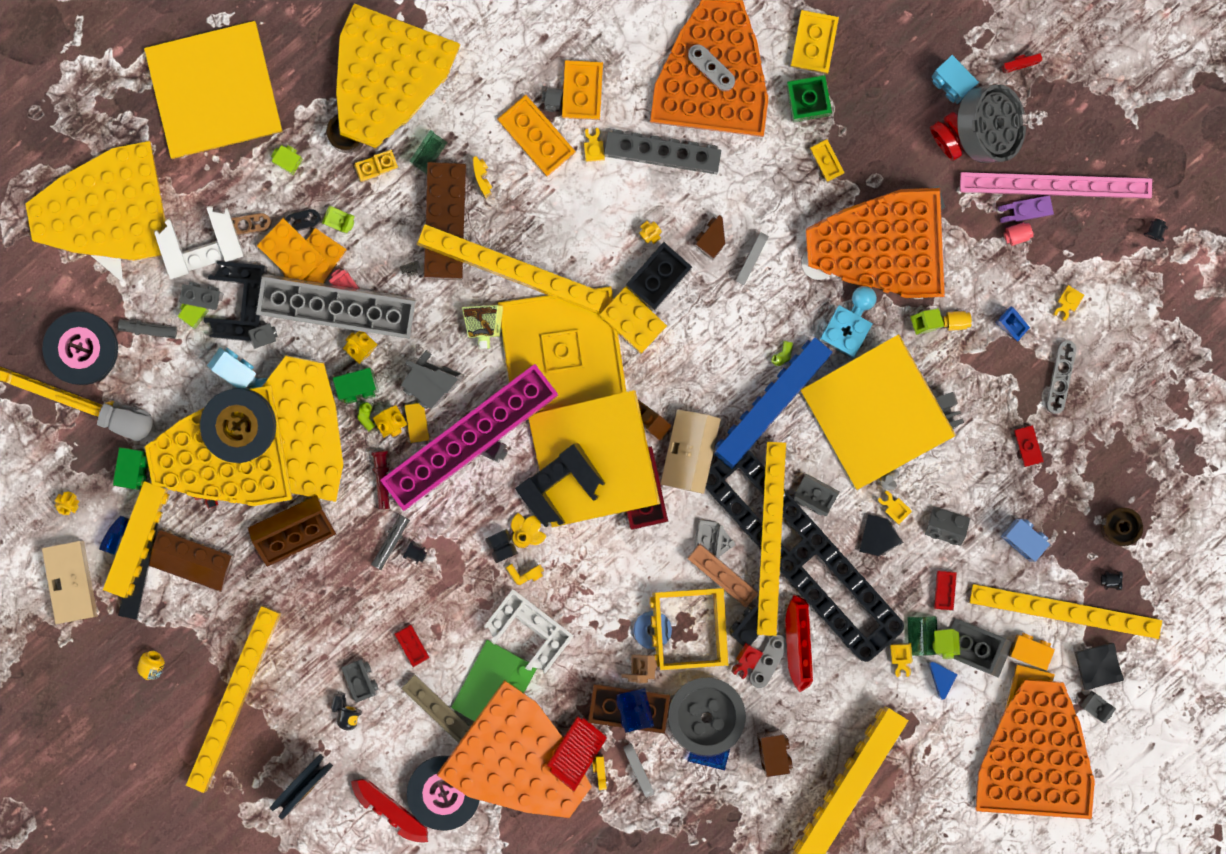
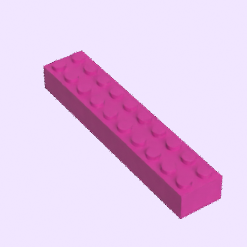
(469, 437)

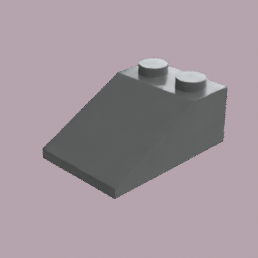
(981, 648)

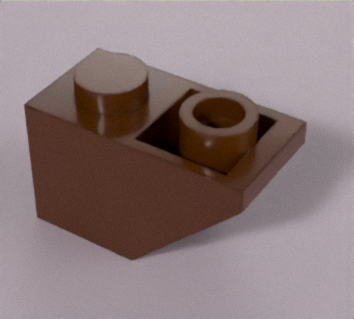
(713, 239)
(653, 421)

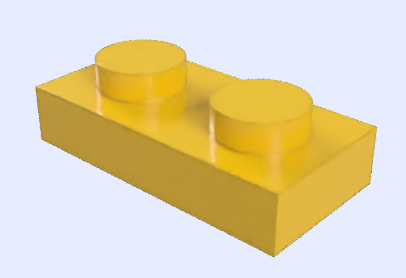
(827, 160)

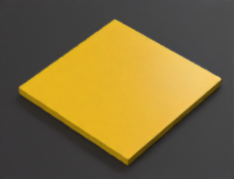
(213, 90)
(567, 344)
(878, 412)
(615, 443)

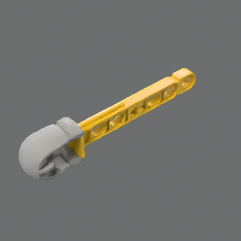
(123, 420)

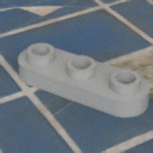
(715, 75)
(762, 668)

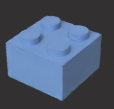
(1025, 539)

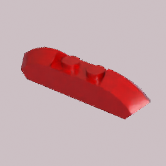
(799, 643)
(370, 794)

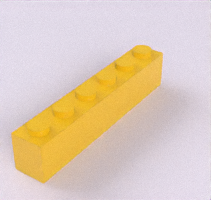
(135, 540)

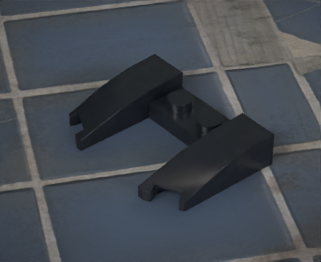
(251, 277)
(572, 461)

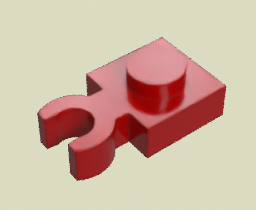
(747, 659)

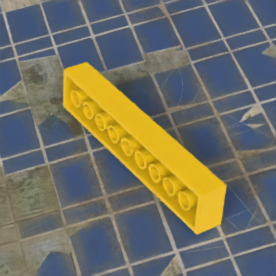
(851, 783)

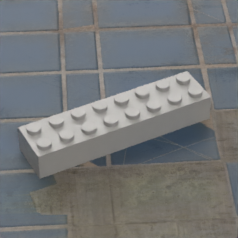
(336, 306)

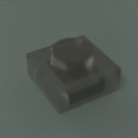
(411, 268)

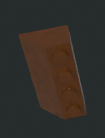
(291, 531)
(190, 560)

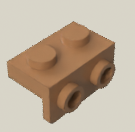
(642, 668)

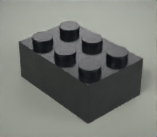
(658, 276)

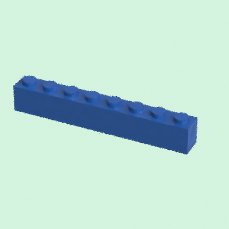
(773, 402)

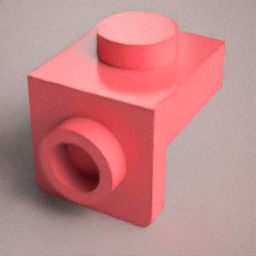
(343, 278)

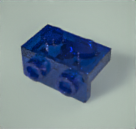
(634, 710)

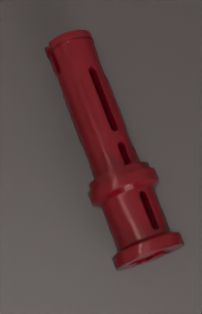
(381, 469)

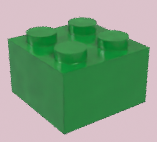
(809, 98)
(356, 385)
(130, 469)

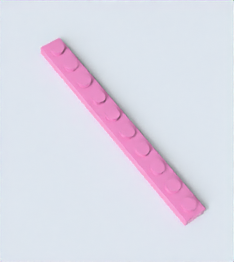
(1056, 185)

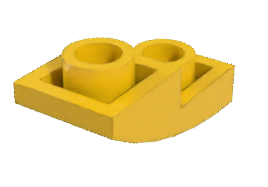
(376, 166)
(480, 171)

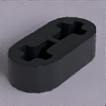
(303, 215)

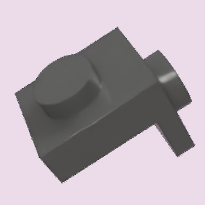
(262, 335)
(496, 452)
(1098, 707)

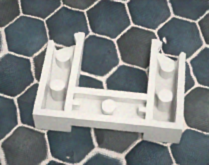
(181, 262)
(535, 619)

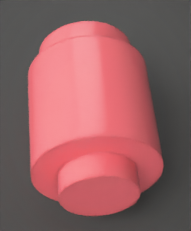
(1018, 234)

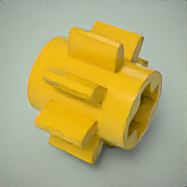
(650, 232)
(66, 503)

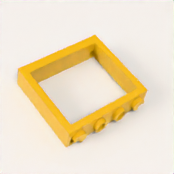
(720, 629)

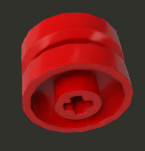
(947, 136)

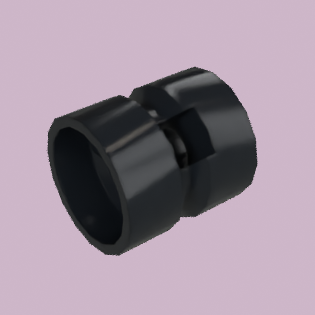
(501, 545)

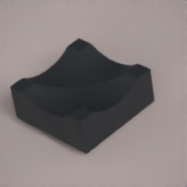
(1099, 666)

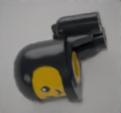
(347, 715)

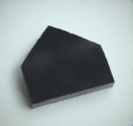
(879, 536)

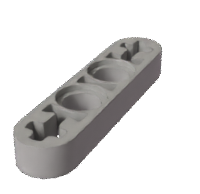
(1063, 377)

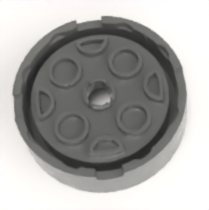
(979, 125)
(712, 697)

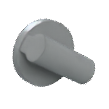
(888, 482)

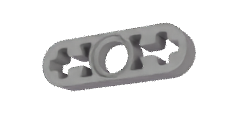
(752, 258)
(638, 770)

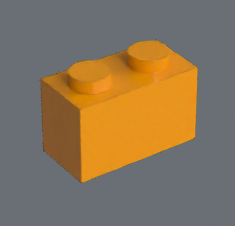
(1031, 651)

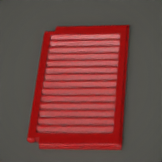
(576, 752)

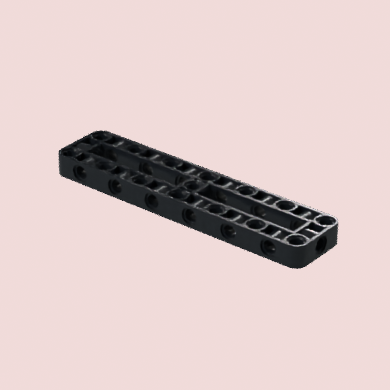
(798, 575)

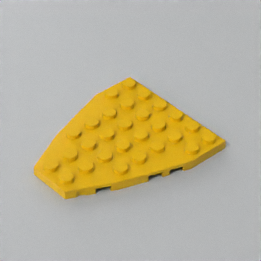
(386, 73)
(103, 207)
(308, 427)
(185, 464)

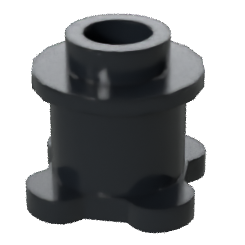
(1156, 230)
(415, 552)
(1112, 580)

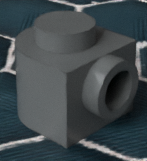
(552, 99)

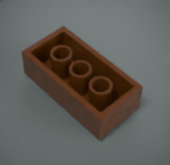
(605, 709)
(773, 753)

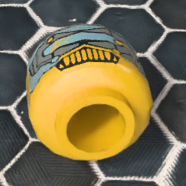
(150, 665)

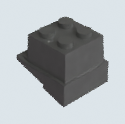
(429, 382)

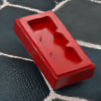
(1022, 62)
(1028, 446)
(945, 590)
(412, 645)

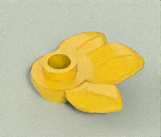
(527, 528)

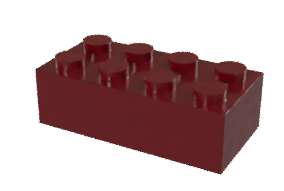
(653, 514)

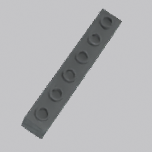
(710, 165)

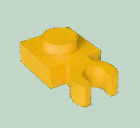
(593, 149)
(1069, 300)
(896, 509)
(901, 655)
(599, 767)

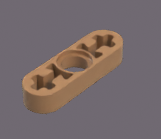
(258, 228)

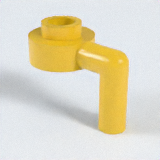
(534, 574)

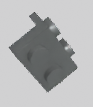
(200, 297)
(815, 495)
(947, 526)
(359, 680)

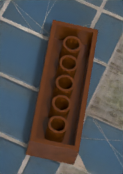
(445, 212)

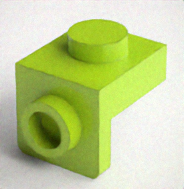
(338, 220)

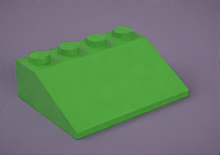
(487, 675)

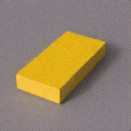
(417, 423)

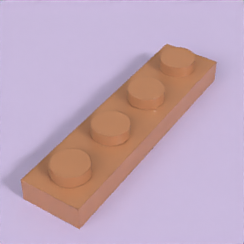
(722, 575)

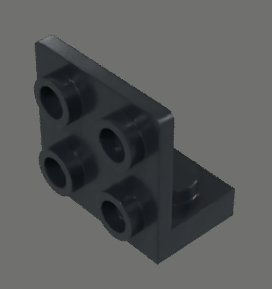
(746, 629)

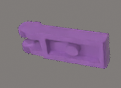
(1028, 209)

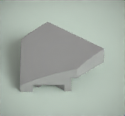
(713, 537)

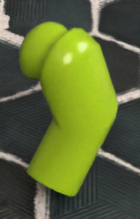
(784, 356)
(364, 416)

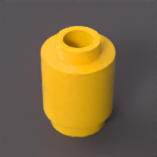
(957, 320)

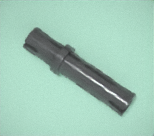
(148, 329)
(390, 542)

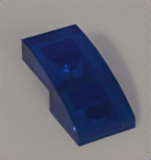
(112, 537)

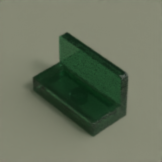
(428, 151)
(922, 635)

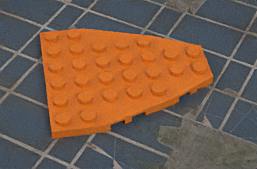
(690, 99)
(884, 244)
(508, 756)
(1037, 757)

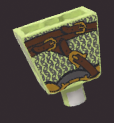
(483, 323)

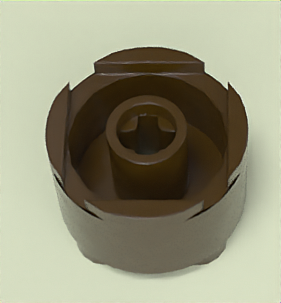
(339, 142)
(1111, 530)

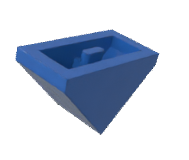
(1012, 323)
(942, 679)

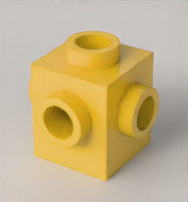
(359, 346)
(390, 422)

